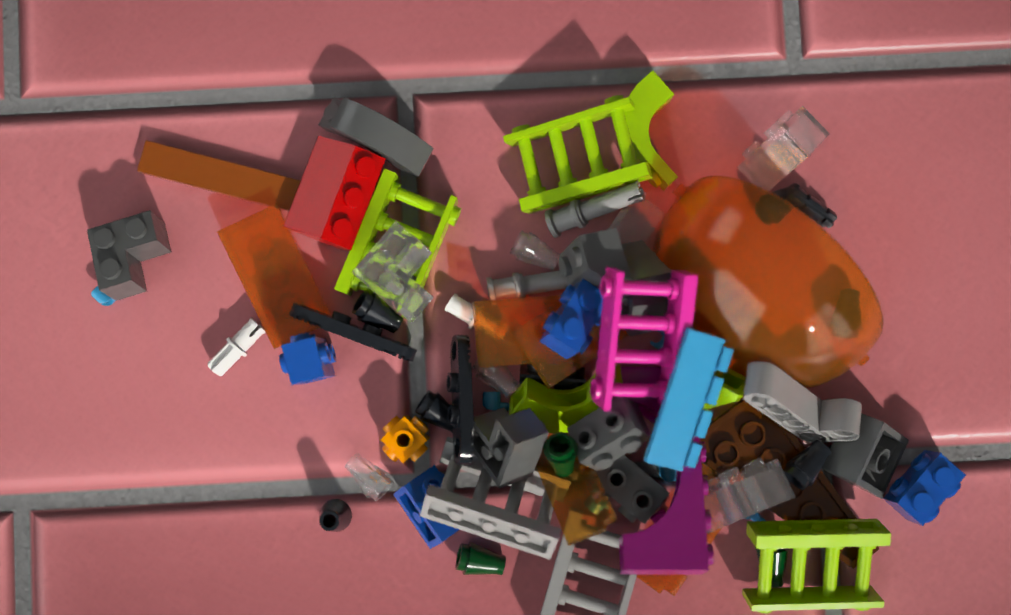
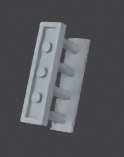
(488, 520)
(569, 561)

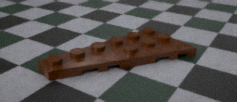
(747, 435)

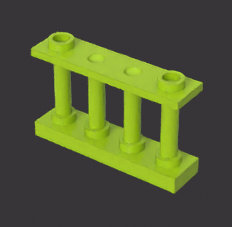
(600, 178)
(377, 219)
(803, 536)

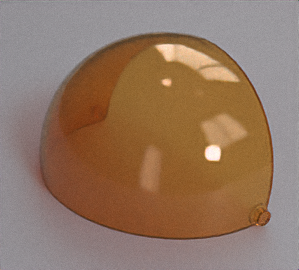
(769, 280)

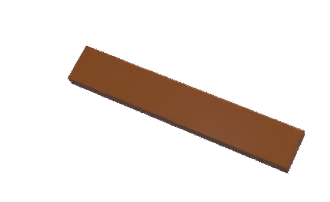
(217, 175)

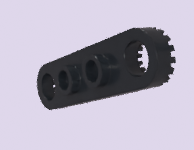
(342, 326)
(461, 410)

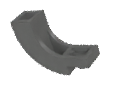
(377, 134)

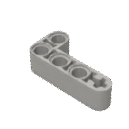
(799, 409)

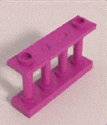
(680, 311)

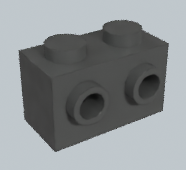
(609, 434)
(628, 486)

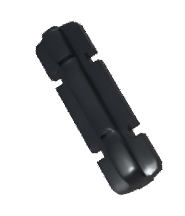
(810, 206)

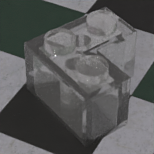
(787, 146)
(389, 271)
(746, 493)

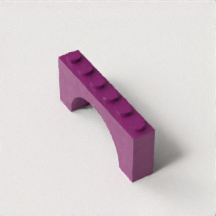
(679, 538)

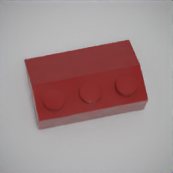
(334, 192)

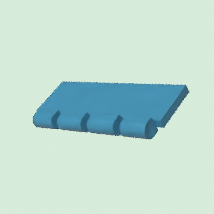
(682, 407)

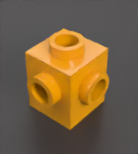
(414, 429)

